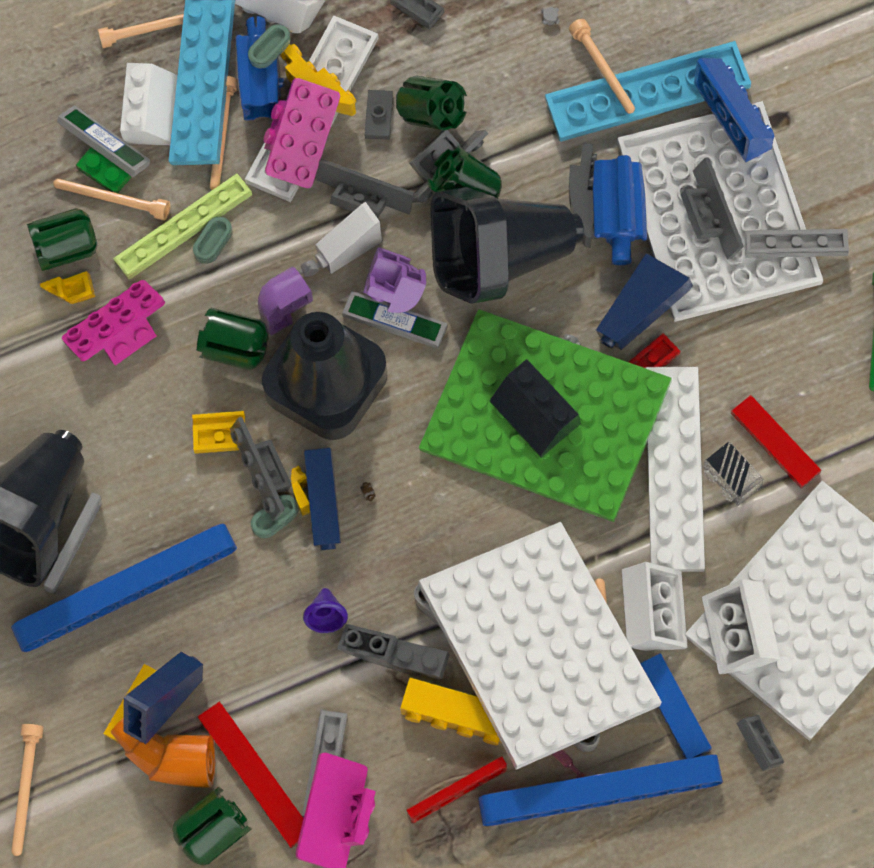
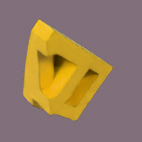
(72, 289)
(298, 482)

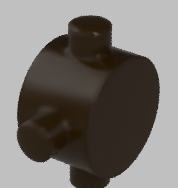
(367, 491)

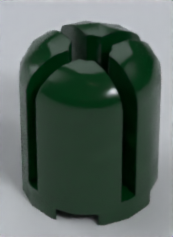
(431, 102)
(462, 170)
(63, 238)
(233, 339)
(209, 828)

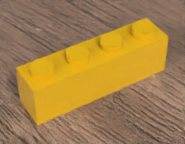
(447, 709)

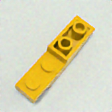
(299, 68)

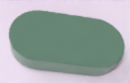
(269, 46)
(212, 240)
(264, 526)

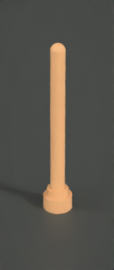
(581, 31)
(109, 36)
(231, 84)
(159, 208)
(31, 734)

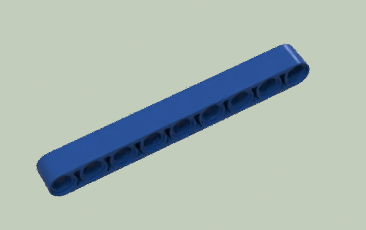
(123, 588)
(600, 790)

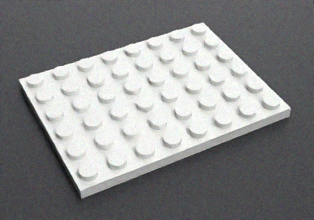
(756, 196)
(820, 609)
(539, 644)

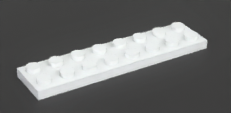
(340, 51)
(677, 475)

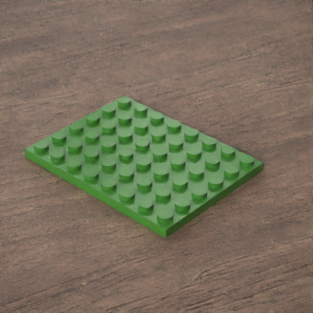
(591, 463)

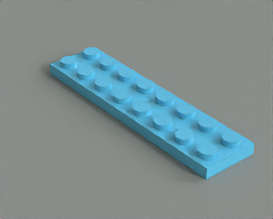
(201, 82)
(650, 88)

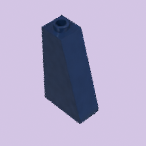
(642, 301)
(322, 498)
(160, 696)

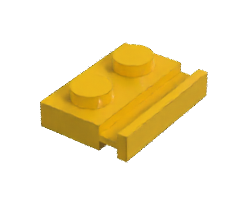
(213, 431)

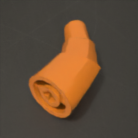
(171, 758)

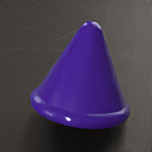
(325, 613)

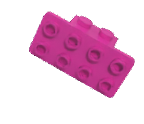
(300, 132)
(118, 326)
(335, 812)

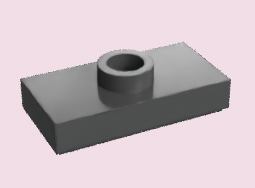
(423, 11)
(378, 114)
(760, 742)

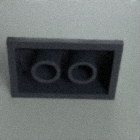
(534, 408)

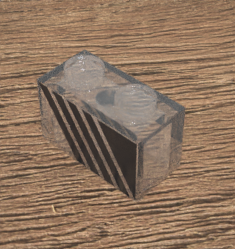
(732, 474)

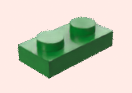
(103, 171)

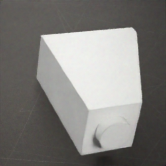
(349, 239)

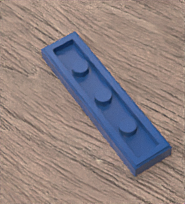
(676, 709)

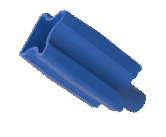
(257, 86)
(619, 205)

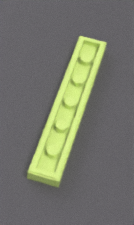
(182, 226)

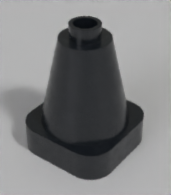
(492, 240)
(324, 382)
(33, 502)

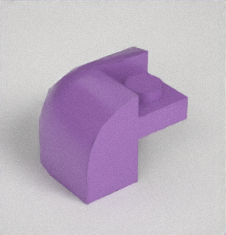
(394, 281)
(282, 297)

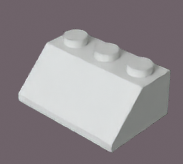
(293, 14)
(148, 104)
(654, 607)
(740, 627)

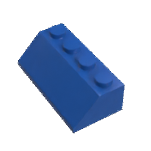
(732, 108)

